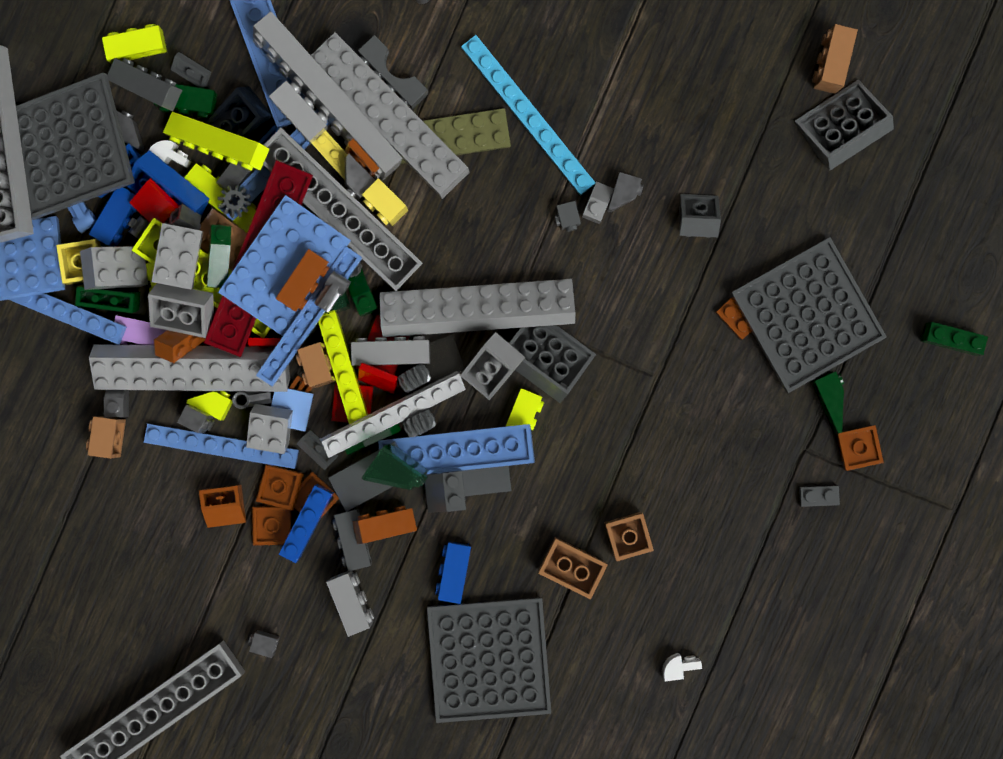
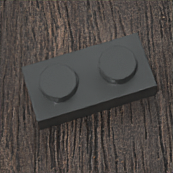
(190, 70)
(312, 446)
(819, 496)

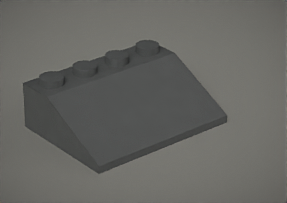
(845, 124)
(551, 359)

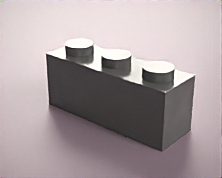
(355, 555)

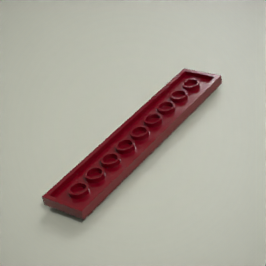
(231, 323)

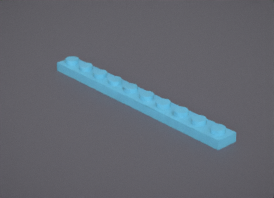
(528, 115)

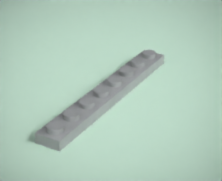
(392, 414)

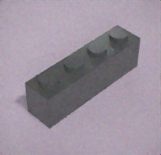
(144, 84)

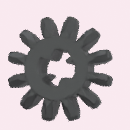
(241, 203)
(414, 378)
(419, 423)

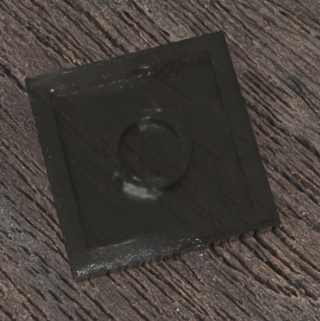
(444, 359)

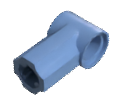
(82, 217)

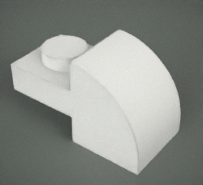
(167, 150)
(674, 666)

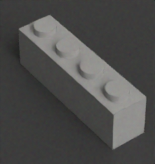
(390, 352)

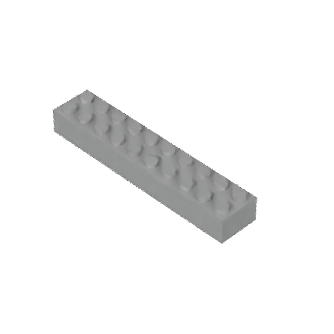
(323, 93)
(391, 117)
(14, 198)
(345, 214)
(477, 308)
(199, 370)
(161, 707)

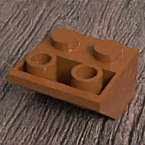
(222, 506)

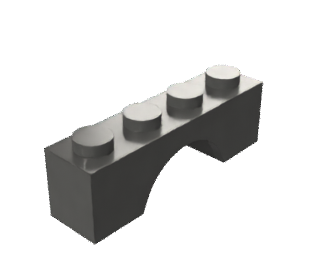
(410, 89)

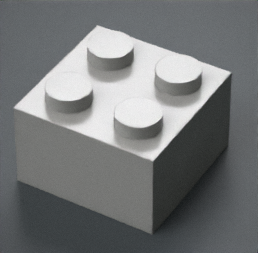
(269, 428)

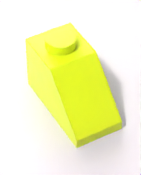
(213, 403)

